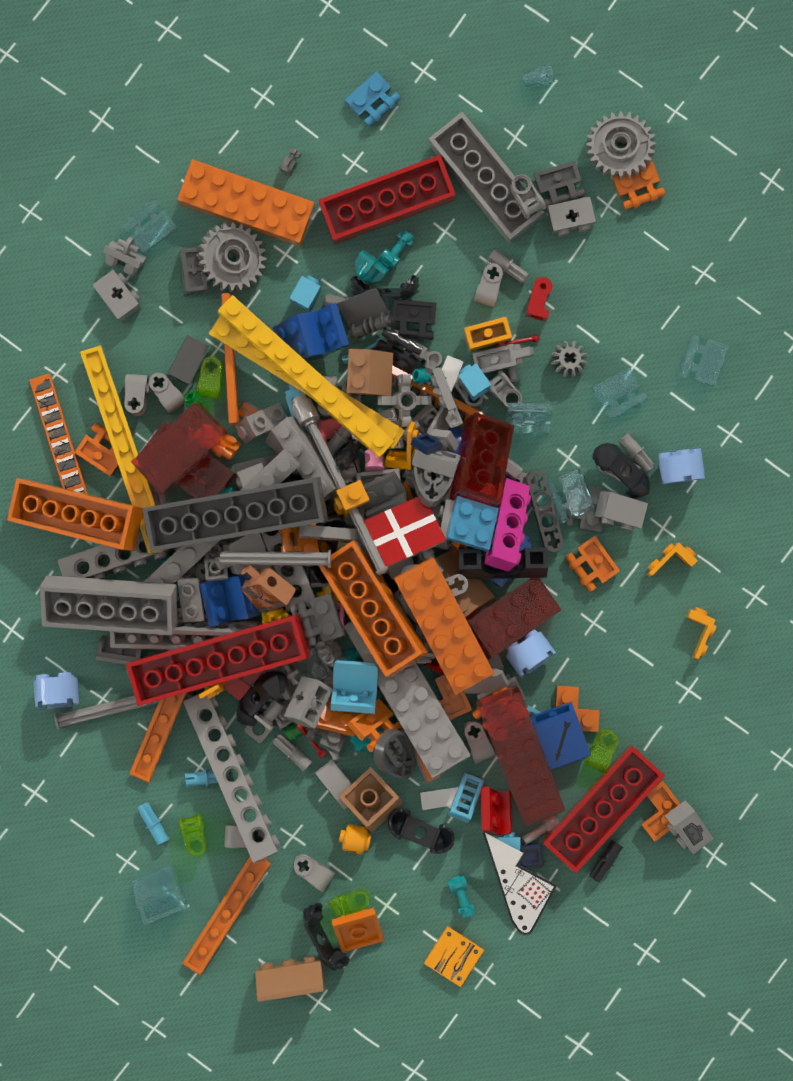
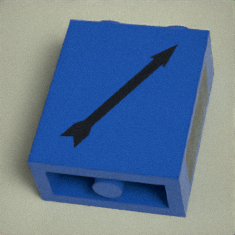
(560, 736)

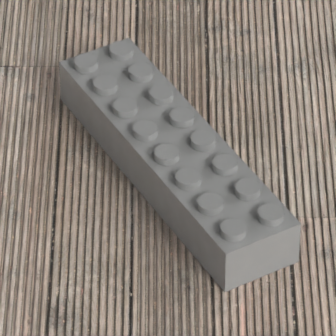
(418, 713)

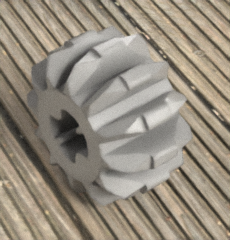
(568, 351)

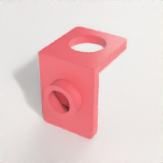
(328, 427)

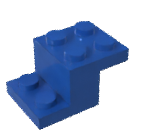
(314, 333)
(226, 600)

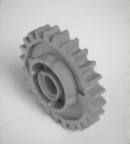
(620, 160)
(218, 265)

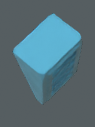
(459, 795)

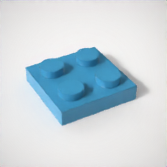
(472, 523)

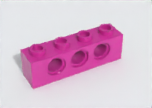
(500, 555)

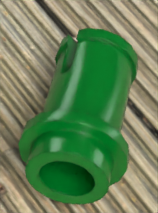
(193, 397)
(292, 732)

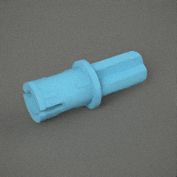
(200, 778)
(153, 823)

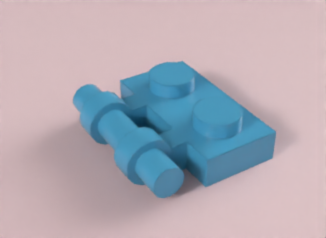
(368, 94)

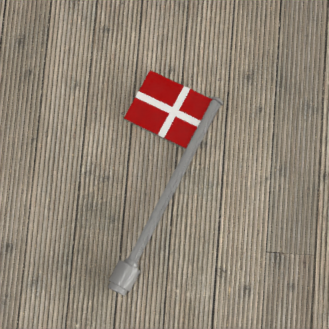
(388, 535)

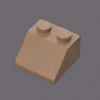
(369, 372)
(371, 799)

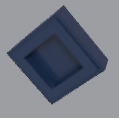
(426, 443)
(533, 855)

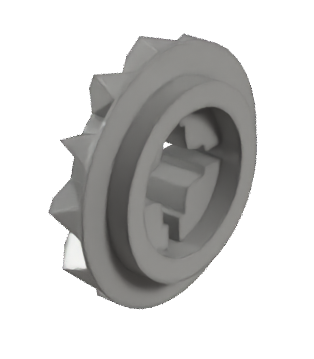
(329, 651)

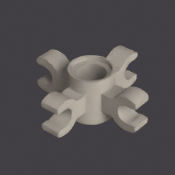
(404, 417)

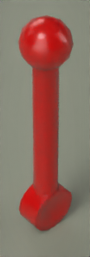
(535, 338)
(320, 752)

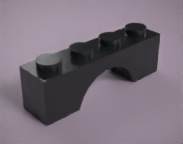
(531, 565)

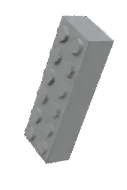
(482, 175)
(108, 605)

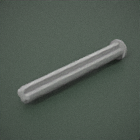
(276, 558)
(97, 711)

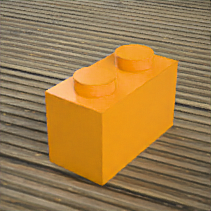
(487, 334)

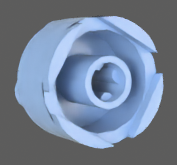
(681, 466)
(530, 653)
(56, 691)

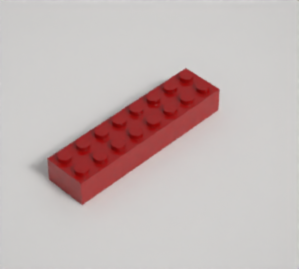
(218, 660)

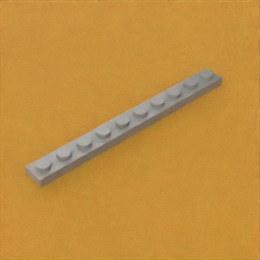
(188, 555)

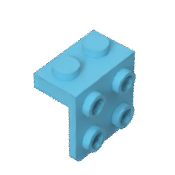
(354, 686)

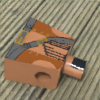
(266, 588)

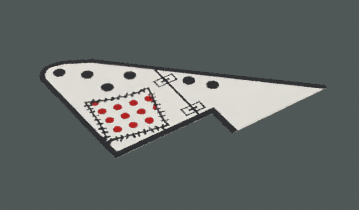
(522, 890)

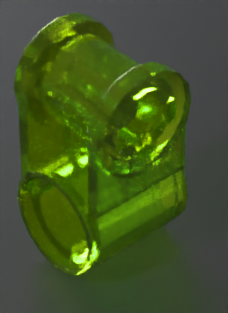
(210, 382)
(600, 752)
(193, 832)
(347, 902)

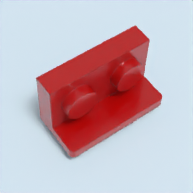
(496, 811)

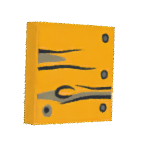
(453, 956)

